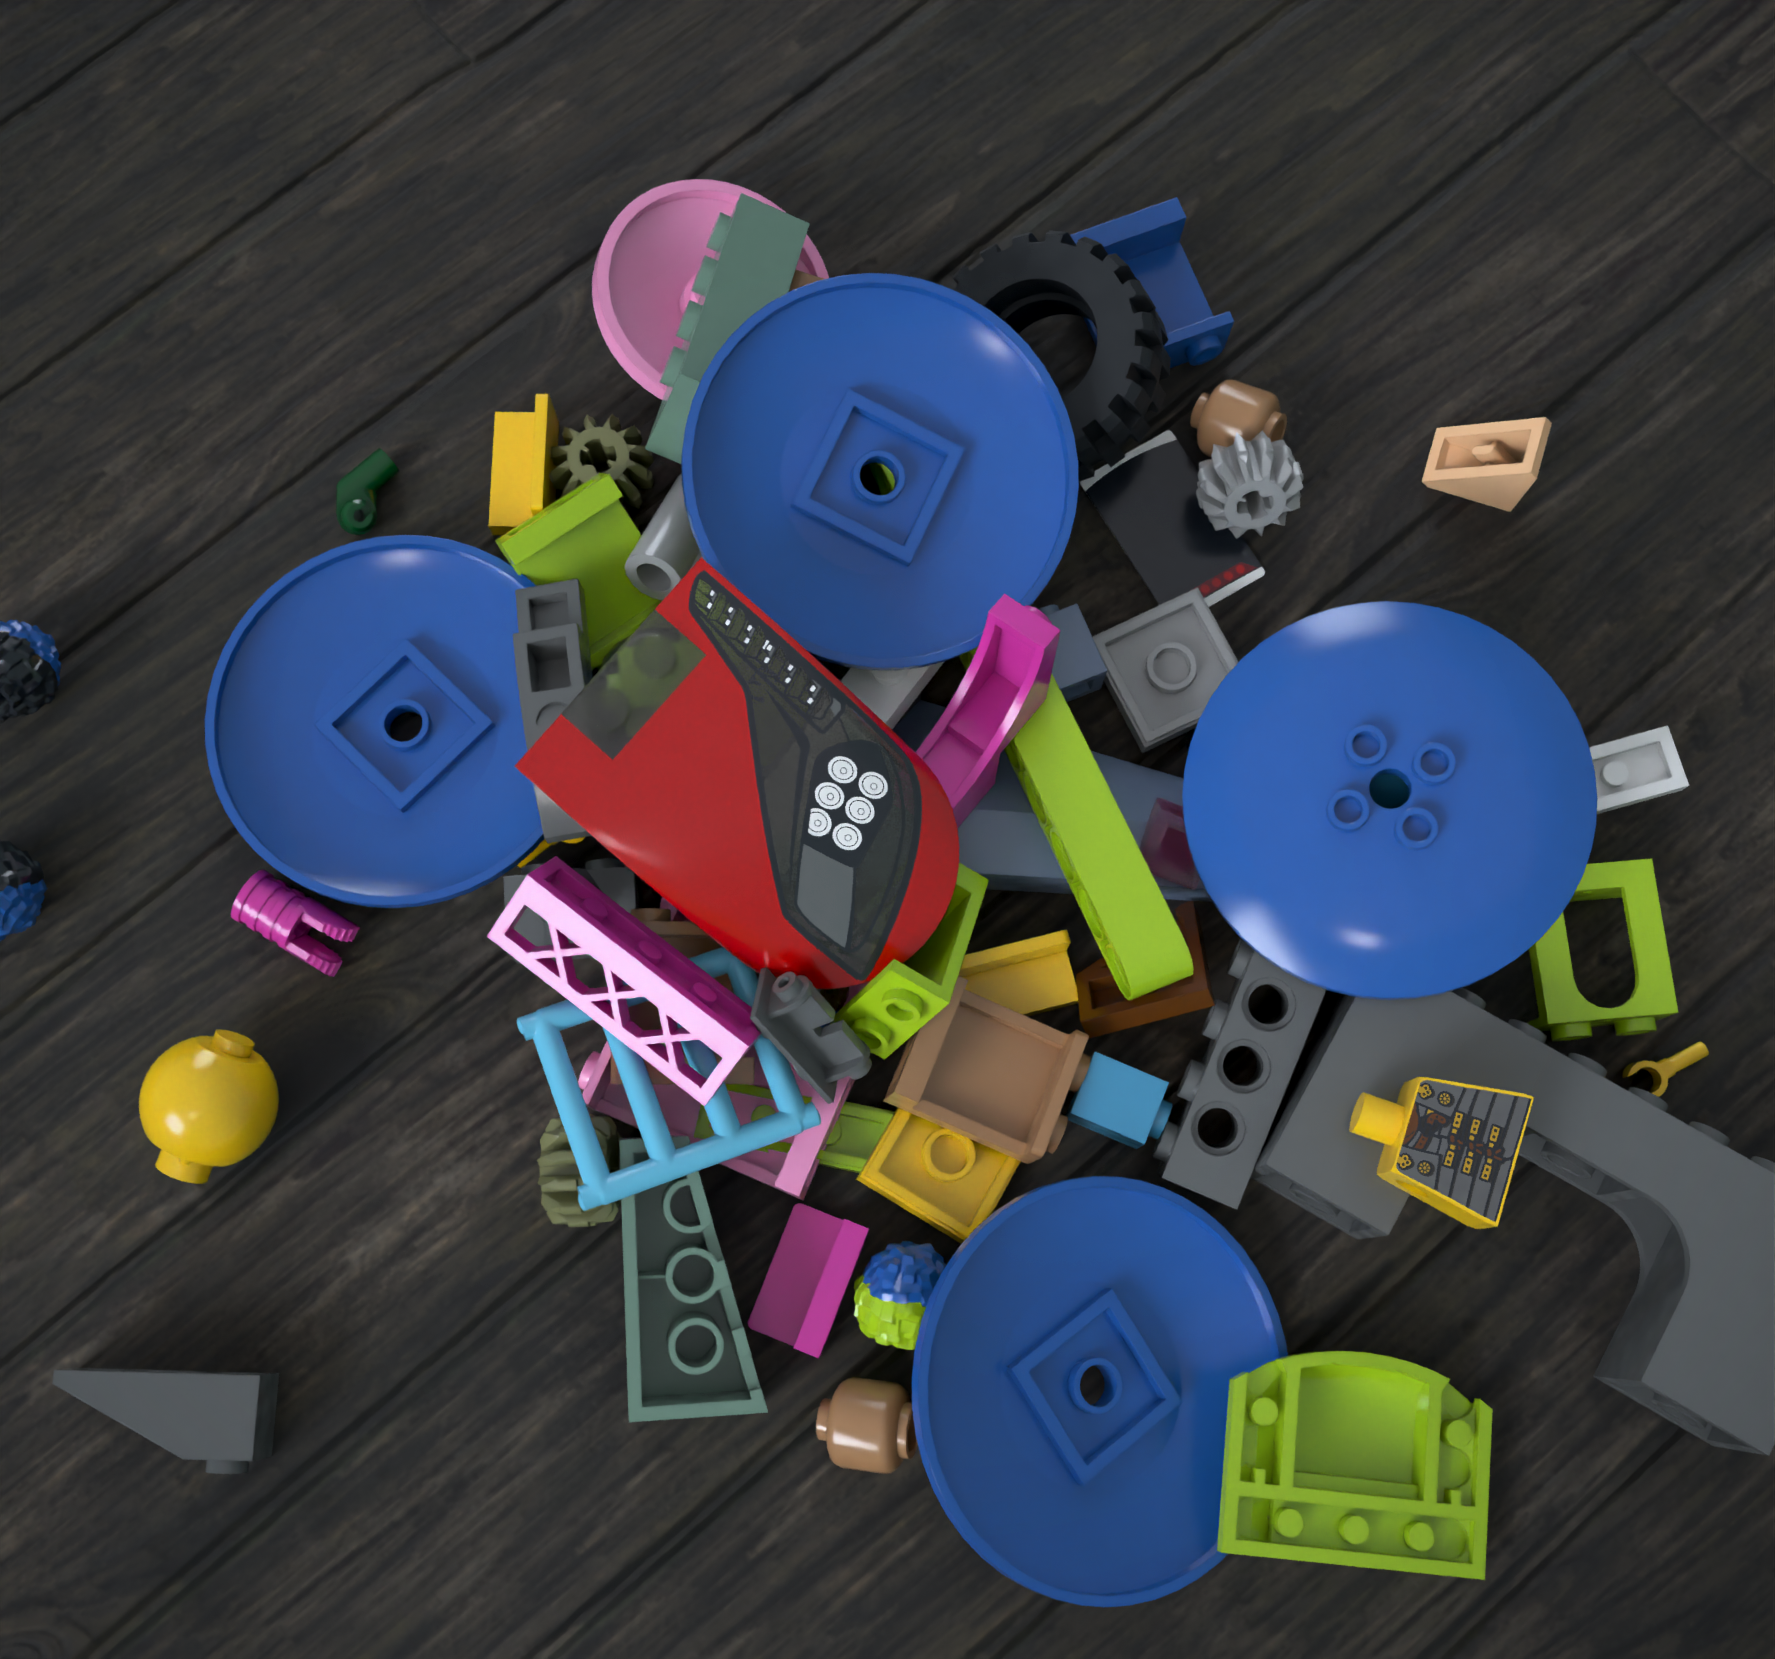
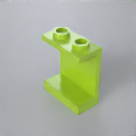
(587, 540)
(914, 992)

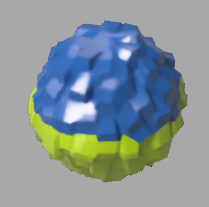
(896, 1292)

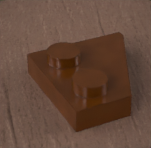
(1106, 1009)

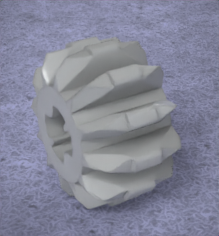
(1249, 484)

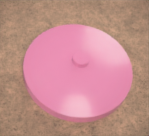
(651, 265)

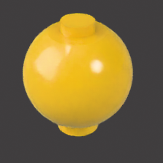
(207, 1104)

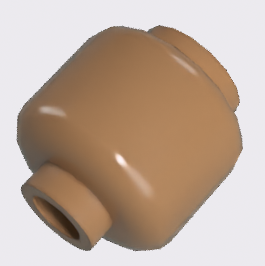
(1236, 409)
(868, 1425)

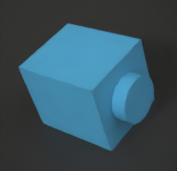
(1120, 1102)

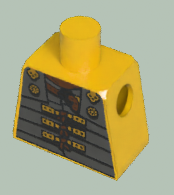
(1448, 1144)

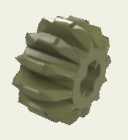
(598, 445)
(561, 1175)

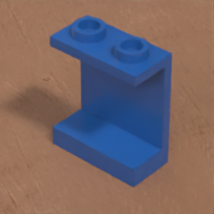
(1153, 251)

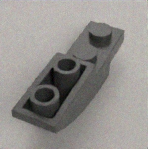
(551, 672)

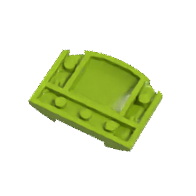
(1356, 1466)

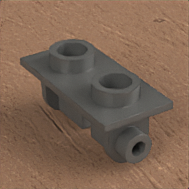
(791, 1017)

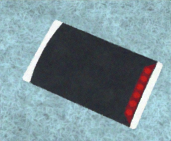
(1162, 529)

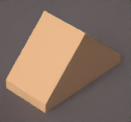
(1487, 460)

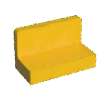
(522, 465)
(1024, 975)

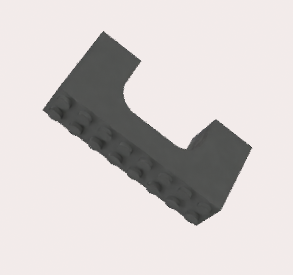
(1701, 1214)

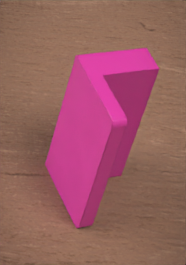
(808, 1279)

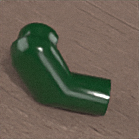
(358, 492)

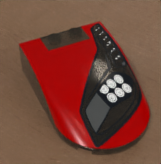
(755, 791)

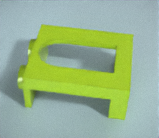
(1558, 1000)

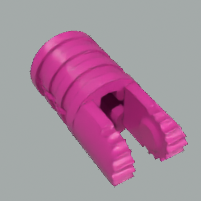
(288, 916)

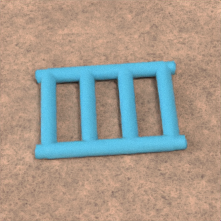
(664, 1159)

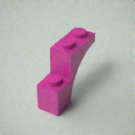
(992, 702)

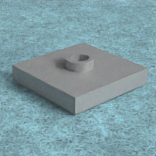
(1165, 667)

